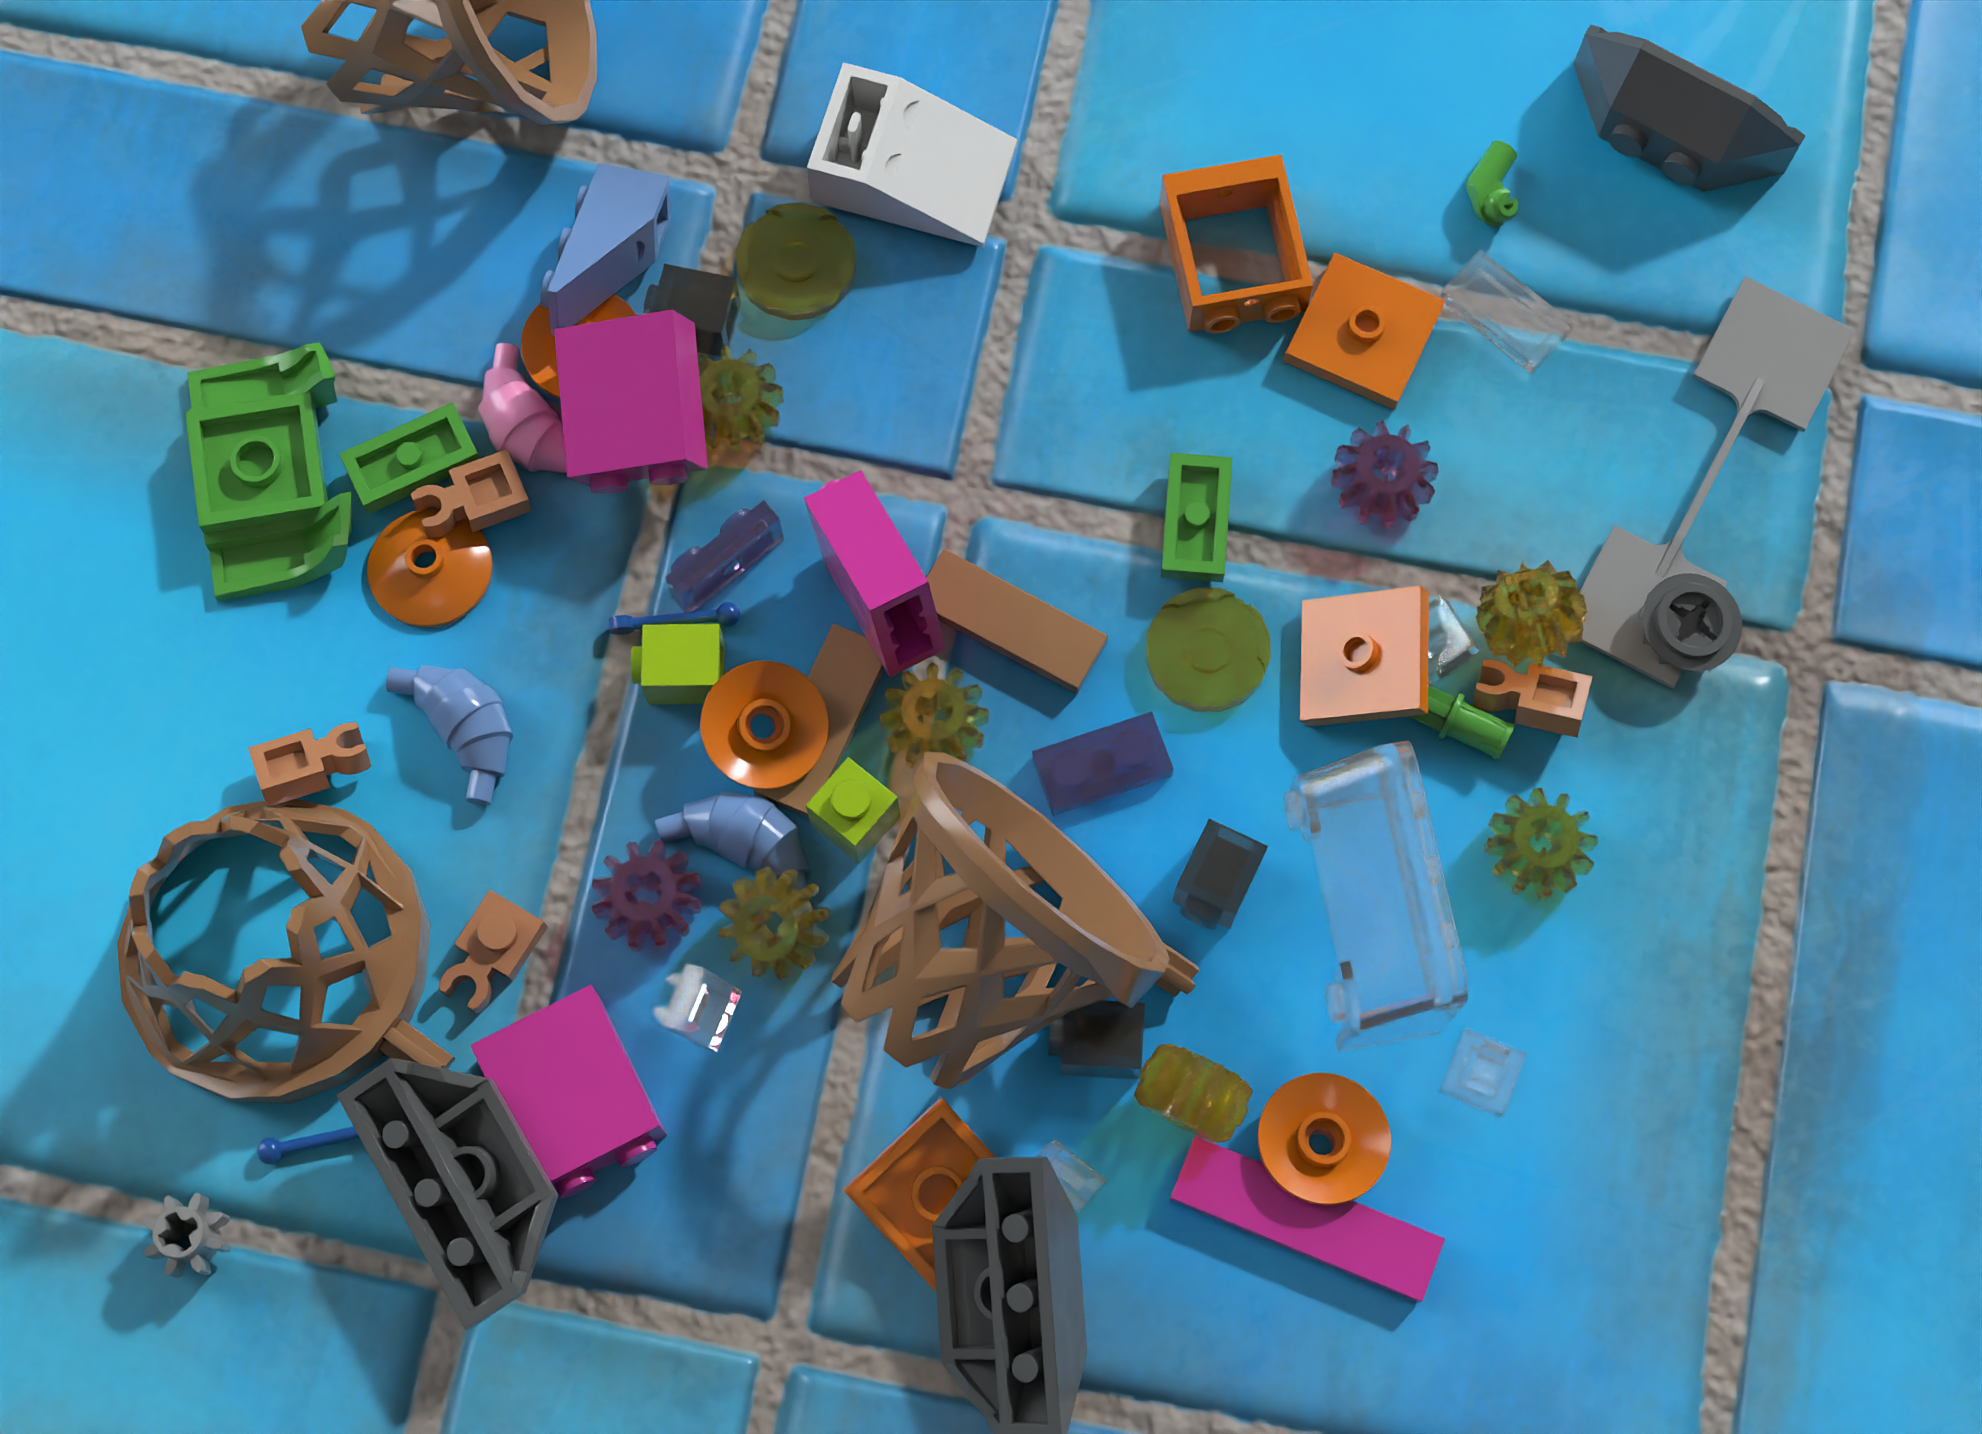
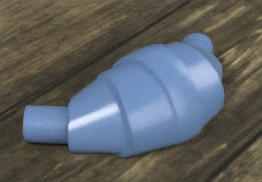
(465, 716)
(741, 830)

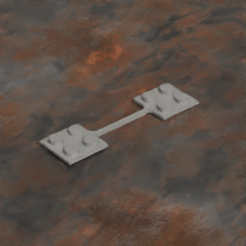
(1770, 361)

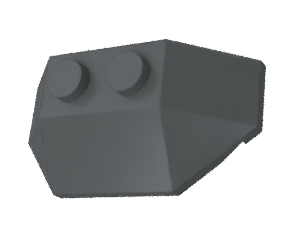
(1679, 114)
(457, 1178)
(1012, 1295)

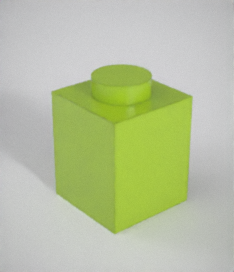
(678, 662)
(853, 810)

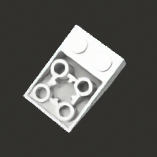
(908, 158)

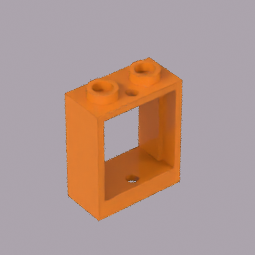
(1228, 190)

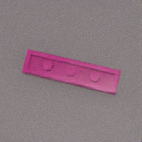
(1339, 1236)

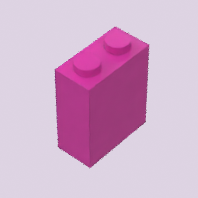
(631, 401)
(875, 573)
(572, 1090)

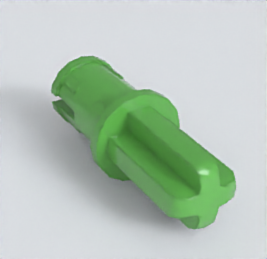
(1465, 723)

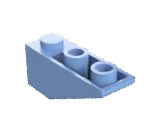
(611, 242)

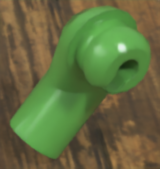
(1486, 187)

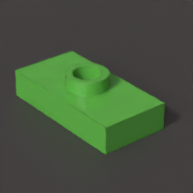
(408, 457)
(1196, 517)

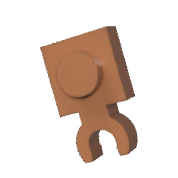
(481, 491)
(1543, 697)
(299, 764)
(496, 941)

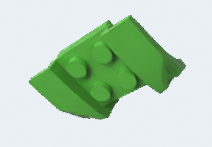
(264, 473)

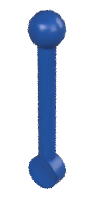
(726, 614)
(271, 1149)

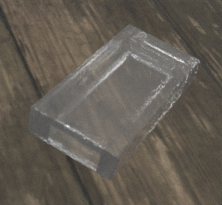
(1506, 311)

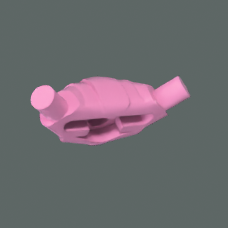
(519, 416)

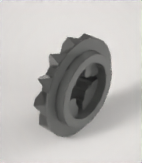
(1718, 622)

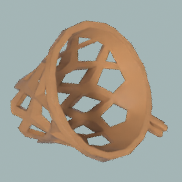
(427, 70)
(1092, 934)
(324, 1052)

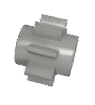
(169, 1230)

